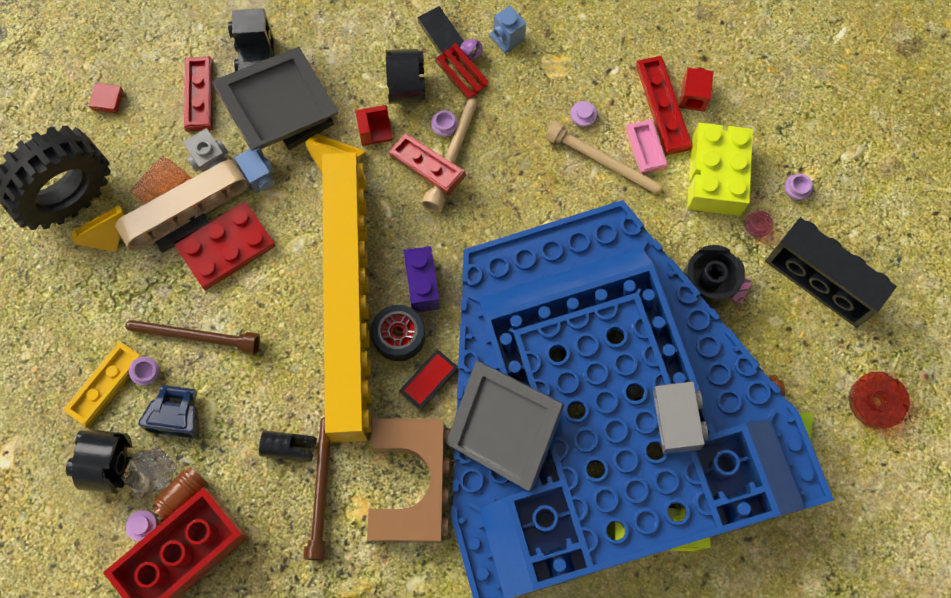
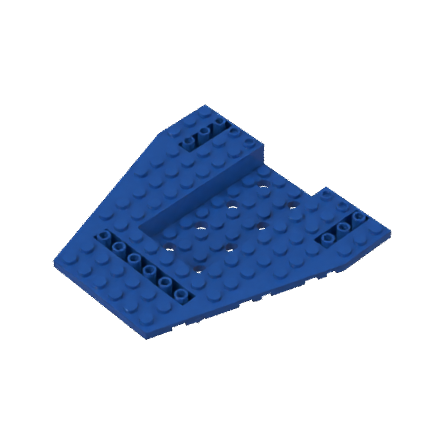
(567, 291)

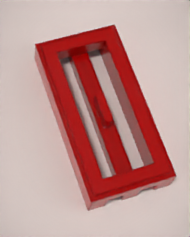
(447, 54)

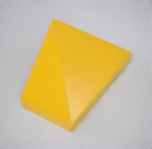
(321, 145)
(100, 231)

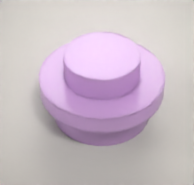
(583, 114)
(444, 123)
(798, 186)
(144, 371)
(140, 524)

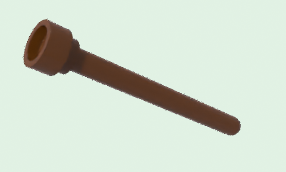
(247, 342)
(316, 547)

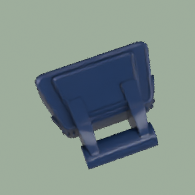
(171, 417)

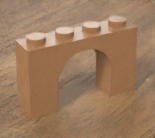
(424, 520)

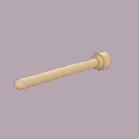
(559, 134)
(434, 199)

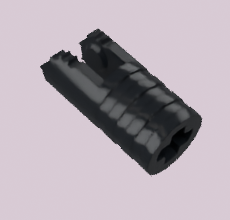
(281, 444)

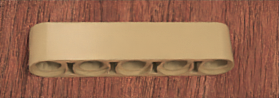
(178, 205)

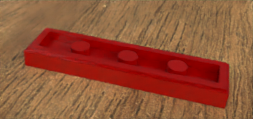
(663, 105)

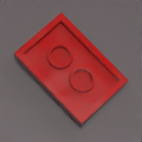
(224, 245)

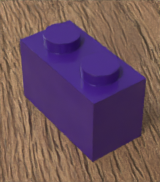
(421, 279)

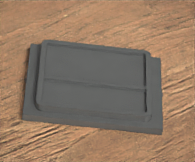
(275, 99)
(505, 425)

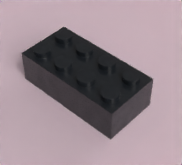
(830, 273)

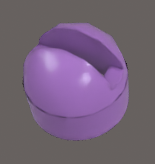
(469, 45)

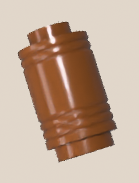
(178, 492)

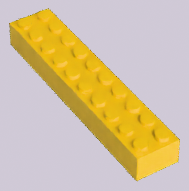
(344, 299)

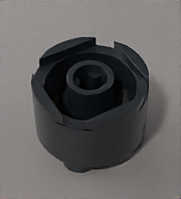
(403, 76)
(725, 271)
(99, 460)

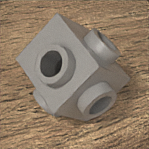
(204, 151)

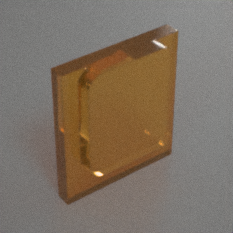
(159, 179)

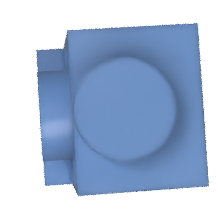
(508, 29)
(256, 169)

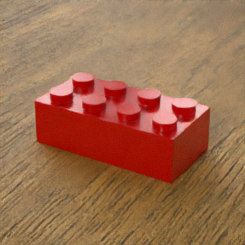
(178, 550)

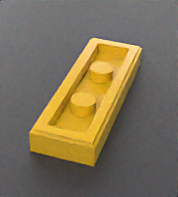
(102, 385)

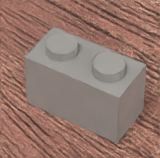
(679, 417)

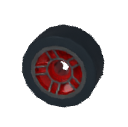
(403, 319)

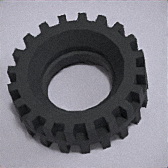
(42, 160)

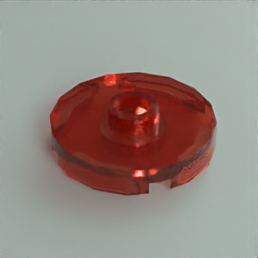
(889, 391)

